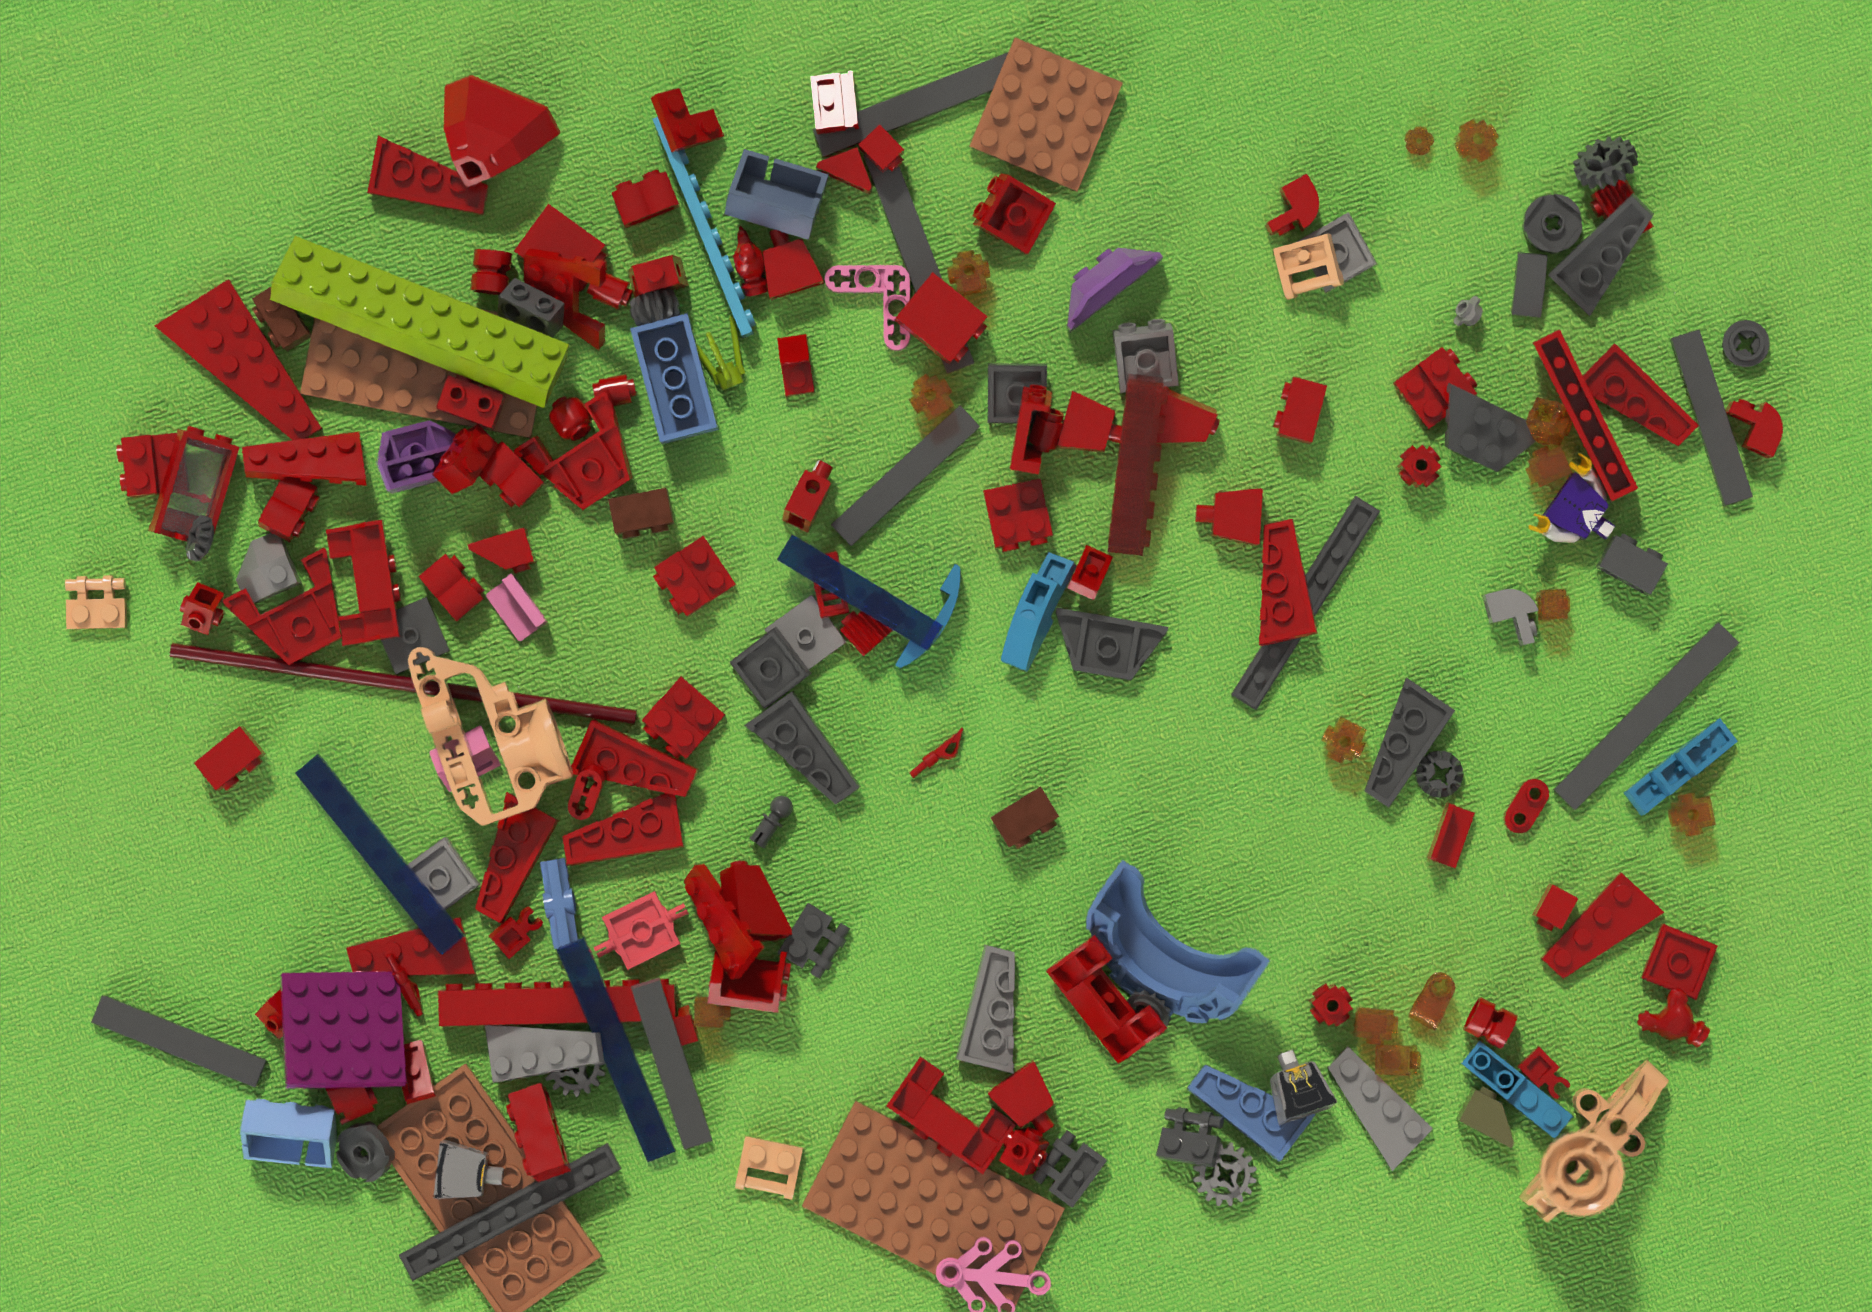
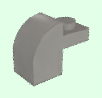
(1514, 605)

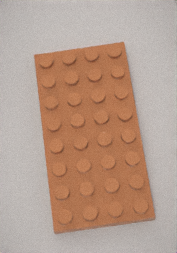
(372, 375)
(925, 1204)
(521, 1262)

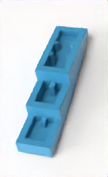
(1680, 767)

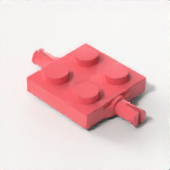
(641, 930)

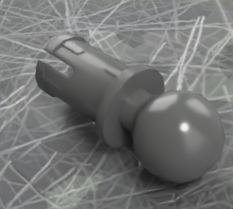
(780, 808)

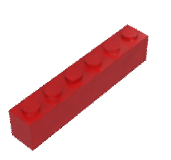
(1585, 415)

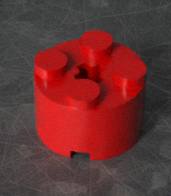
(352, 1101)

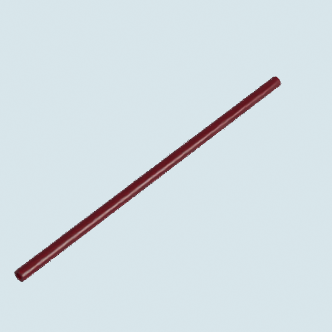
(388, 681)

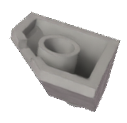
(267, 569)

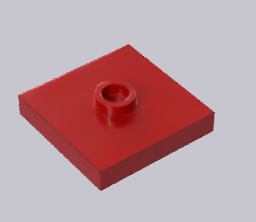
(1679, 961)

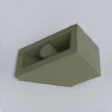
(1486, 1115)

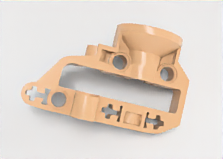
(530, 747)
(1594, 1149)

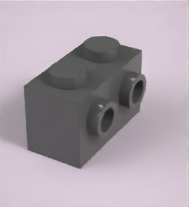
(1632, 564)

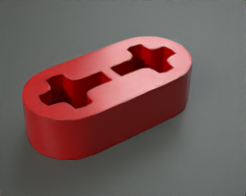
(580, 790)

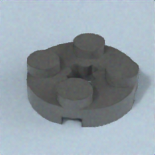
(1569, 222)
(374, 1142)

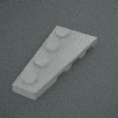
(988, 1026)
(536, 1051)
(1385, 1115)

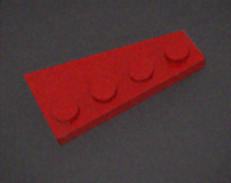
(1629, 390)
(323, 457)
(632, 762)
(636, 831)
(512, 858)
(1604, 923)
(413, 953)

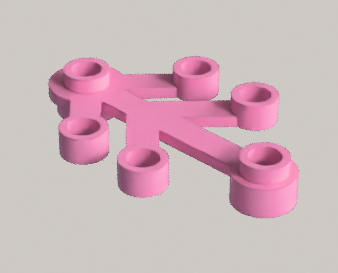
(987, 1275)

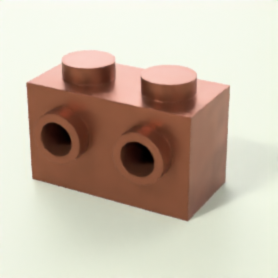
(285, 323)
(641, 512)
(1025, 817)

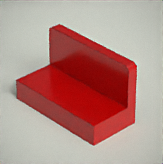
(1450, 835)

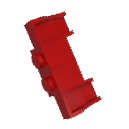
(373, 581)
(1101, 1003)
(946, 1125)

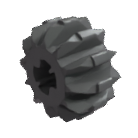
(654, 306)

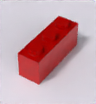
(538, 1133)

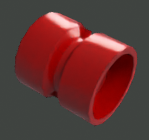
(491, 271)
(1489, 1022)

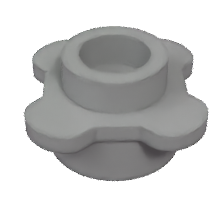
(1468, 312)

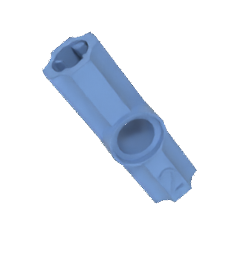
(559, 902)

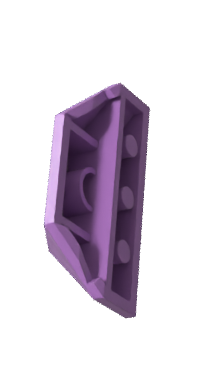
(1106, 280)
(412, 454)

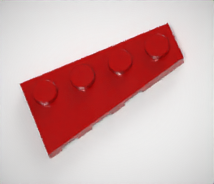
(417, 179)
(1286, 600)
(724, 929)

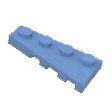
(1247, 1110)

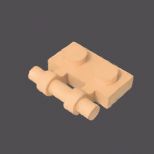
(96, 613)

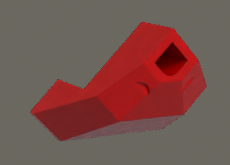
(492, 128)

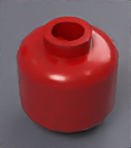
(570, 418)

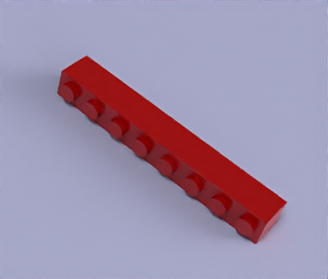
(532, 1004)

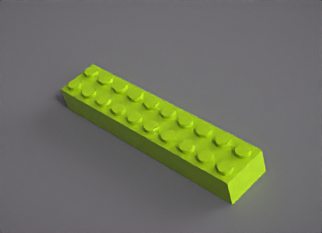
(419, 321)

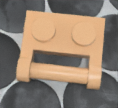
(1306, 256)
(769, 1157)

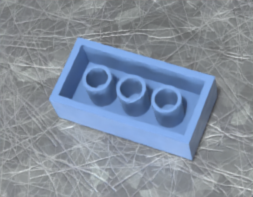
(674, 379)

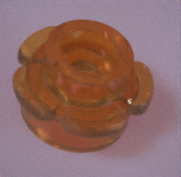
(1414, 147)

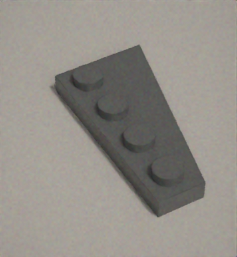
(1597, 259)
(1410, 733)
(799, 740)

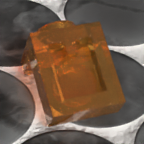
(1397, 1060)

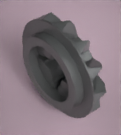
(1759, 346)
(200, 538)
(1425, 771)
(1142, 999)

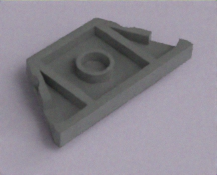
(1484, 430)
(1107, 643)

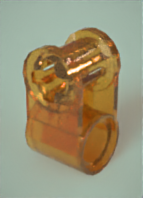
(1431, 1006)

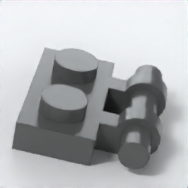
(806, 935)
(1190, 1146)
(1078, 1172)

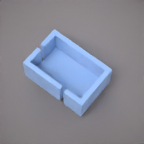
(278, 1132)

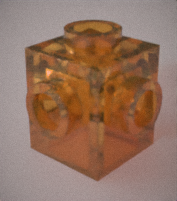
(1468, 148)
(965, 283)
(934, 407)
(1548, 422)
(1353, 734)
(1702, 814)

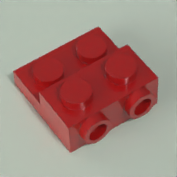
(1013, 212)
(1427, 383)
(144, 463)
(1018, 515)
(693, 577)
(682, 719)

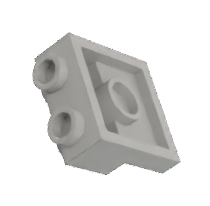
(1145, 352)

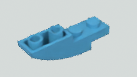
(1034, 611)
(1517, 1090)

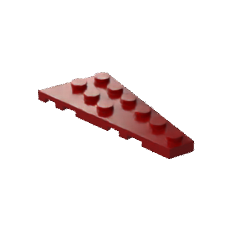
(232, 347)

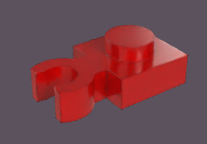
(512, 934)
(1541, 1070)

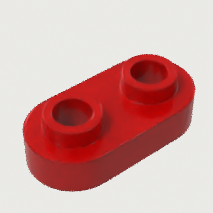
(1525, 805)

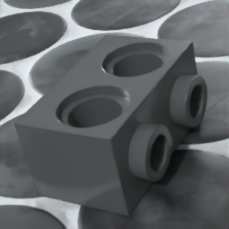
(531, 308)

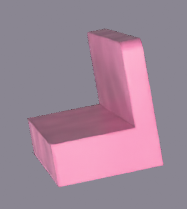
(516, 608)
(483, 755)

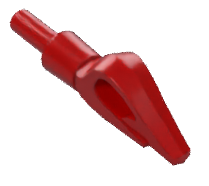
(940, 752)
(408, 988)

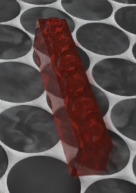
(1136, 463)

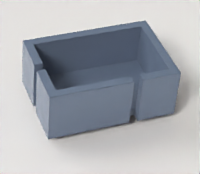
(783, 203)

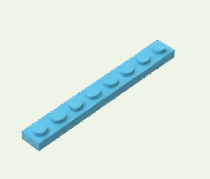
(709, 236)

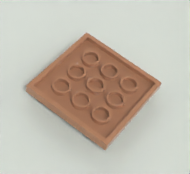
(1045, 114)

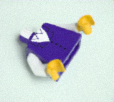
(1576, 507)

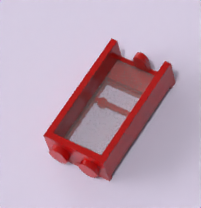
(194, 482)

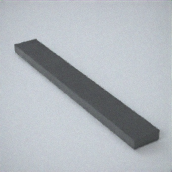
(916, 104)
(909, 236)
(1320, 581)
(1646, 716)
(508, 1212)

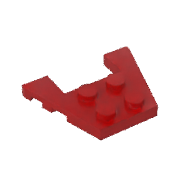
(560, 279)
(591, 467)
(299, 624)

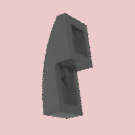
(1529, 284)

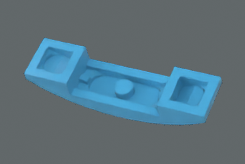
(950, 587)

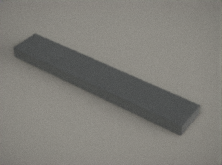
(1711, 417)
(905, 475)
(179, 1040)
(671, 1063)

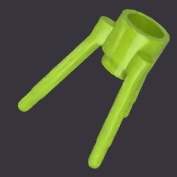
(726, 374)

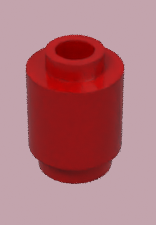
(613, 292)
(620, 388)
(1046, 430)

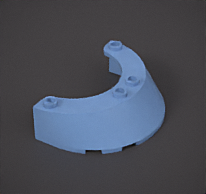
(1153, 960)

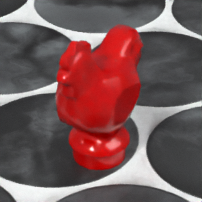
(749, 265)
(1675, 1020)

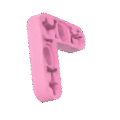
(881, 285)

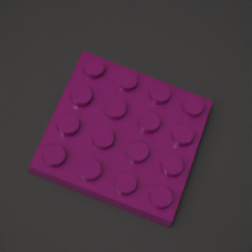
(342, 1030)

